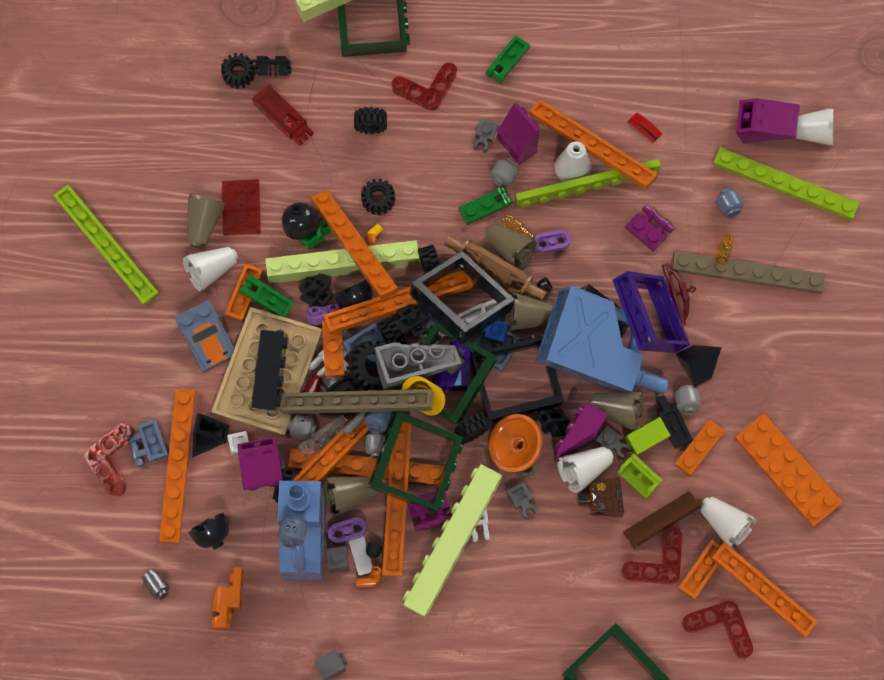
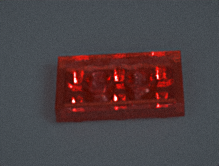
(242, 207)

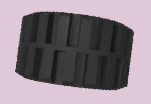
(357, 365)

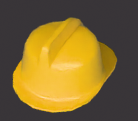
(417, 383)

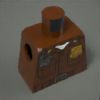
(604, 498)

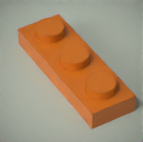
(238, 303)
(333, 353)
(699, 447)
(700, 572)

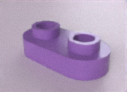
(551, 239)
(315, 314)
(346, 528)

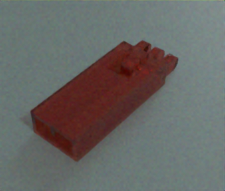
(276, 109)

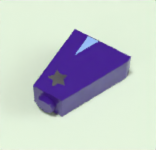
(460, 379)

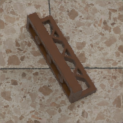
(662, 519)

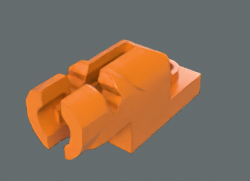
(227, 600)

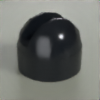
(545, 284)
(373, 550)

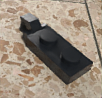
(674, 423)

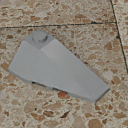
(400, 361)

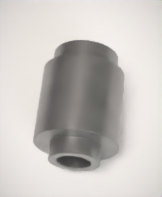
(155, 584)

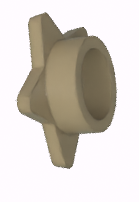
(528, 473)

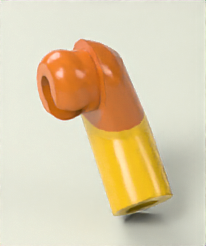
(370, 237)

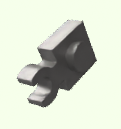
(485, 132)
(611, 441)
(521, 497)

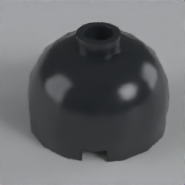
(300, 220)
(354, 294)
(211, 532)

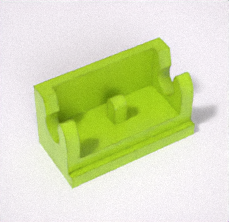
(647, 436)
(639, 476)

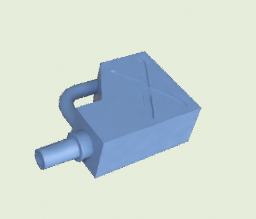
(587, 343)
(308, 502)

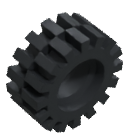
(236, 61)
(370, 120)
(374, 187)
(428, 258)
(390, 331)
(473, 427)

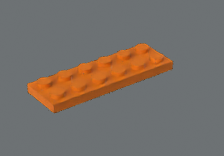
(788, 470)

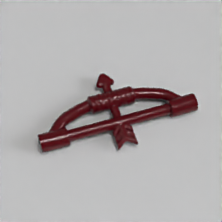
(683, 291)

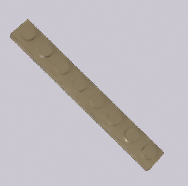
(749, 272)
(357, 401)

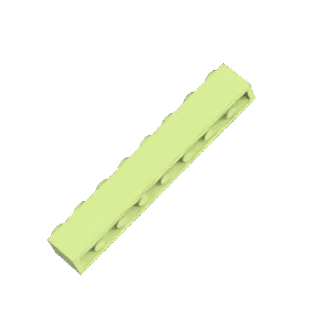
(338, 262)
(452, 541)

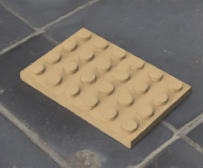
(237, 387)

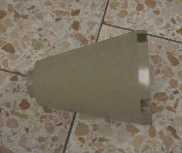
(202, 218)
(511, 245)
(528, 313)
(621, 407)
(347, 493)

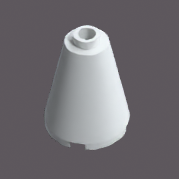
(816, 127)
(573, 163)
(209, 265)
(583, 467)
(727, 521)

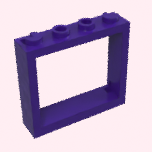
(638, 318)

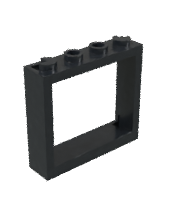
(447, 317)
(525, 408)

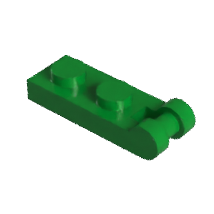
(507, 59)
(485, 206)
(266, 296)

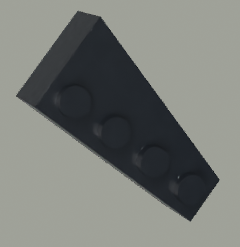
(269, 370)

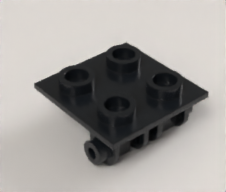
(264, 61)

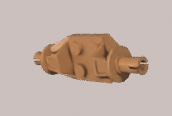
(498, 269)

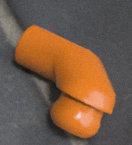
(372, 579)

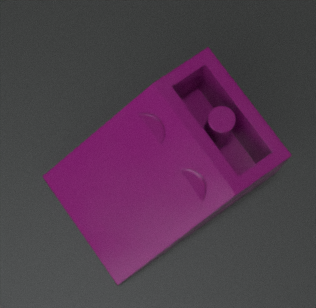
(766, 120)
(519, 134)
(586, 428)
(260, 463)

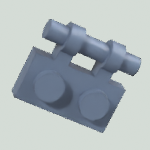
(152, 441)

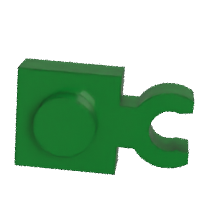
(311, 241)

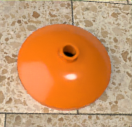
(506, 442)

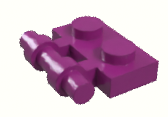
(645, 231)
(424, 524)

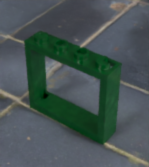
(378, 47)
(476, 383)
(386, 451)
(628, 644)

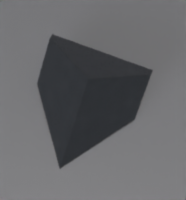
(699, 362)
(208, 434)

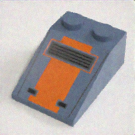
(205, 335)

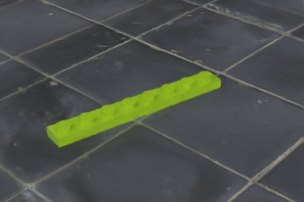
(786, 184)
(576, 186)
(106, 245)

